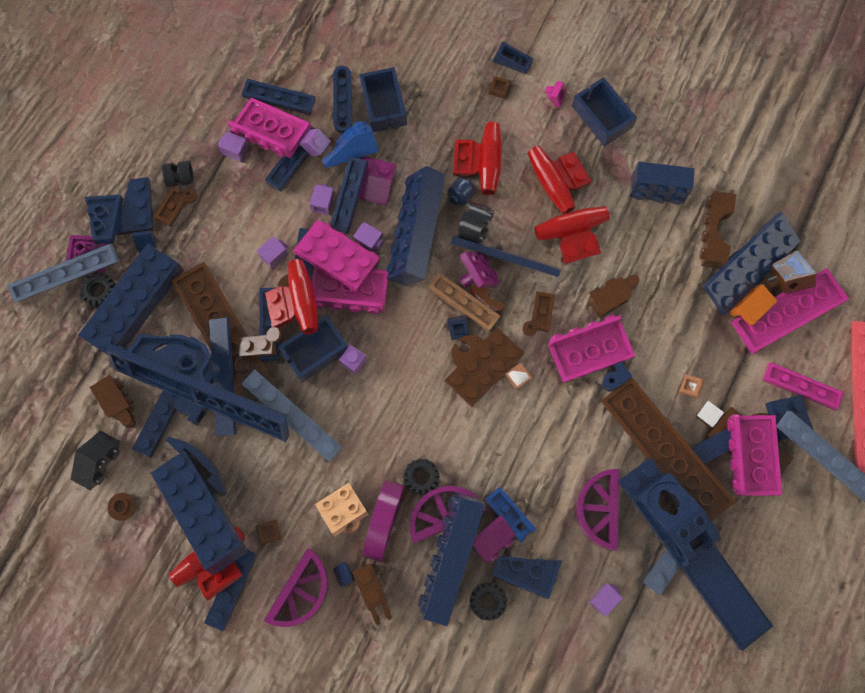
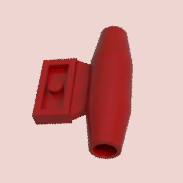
(481, 158)
(559, 177)
(574, 230)
(294, 301)
(210, 585)

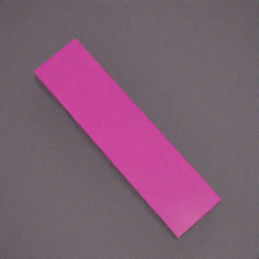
(803, 386)

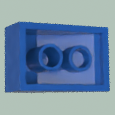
(354, 142)

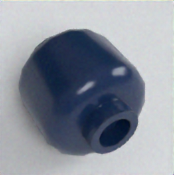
(461, 191)

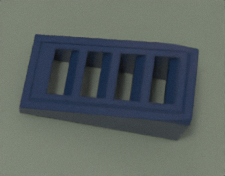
(505, 61)

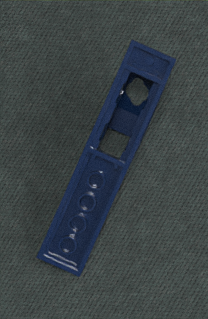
(186, 372)
(703, 563)

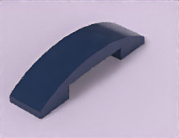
(215, 479)

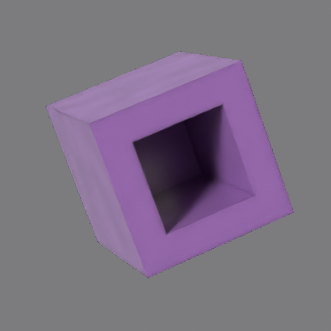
(314, 142)
(233, 146)
(322, 199)
(369, 237)
(273, 252)
(353, 360)
(606, 599)

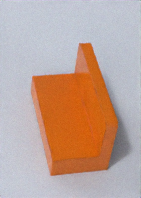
(754, 305)

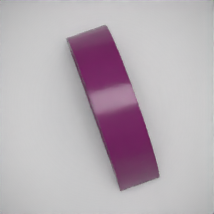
(612, 507)
(383, 520)
(437, 528)
(291, 586)

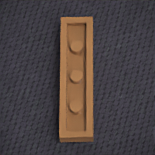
(464, 302)

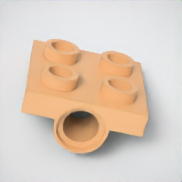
(342, 510)

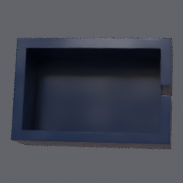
(383, 99)
(604, 111)
(661, 182)
(313, 352)

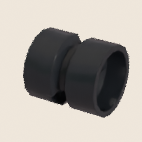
(179, 173)

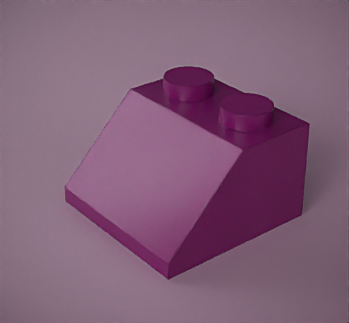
(378, 181)
(492, 539)

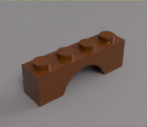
(715, 251)

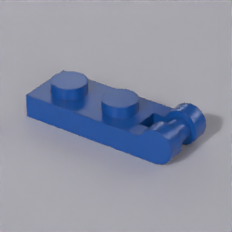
(504, 506)

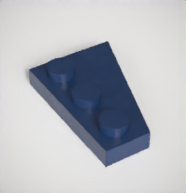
(137, 208)
(104, 217)
(528, 574)

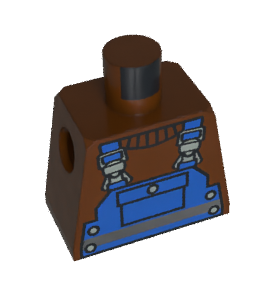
(791, 274)

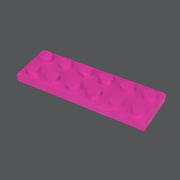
(791, 312)

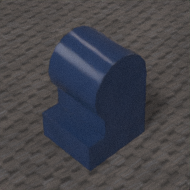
(613, 380)
(192, 410)

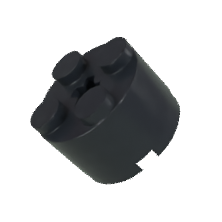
(474, 222)

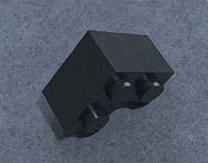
(93, 458)

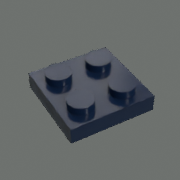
(792, 404)

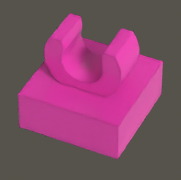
(556, 93)

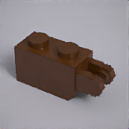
(612, 295)
(114, 400)
(372, 591)

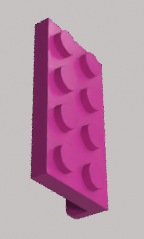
(270, 128)
(337, 255)
(334, 294)
(590, 348)
(754, 455)

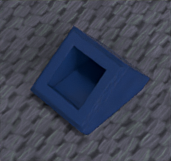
(141, 239)
(458, 327)
(343, 574)

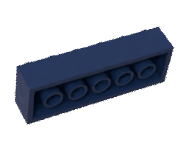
(416, 226)
(131, 300)
(199, 513)
(451, 558)

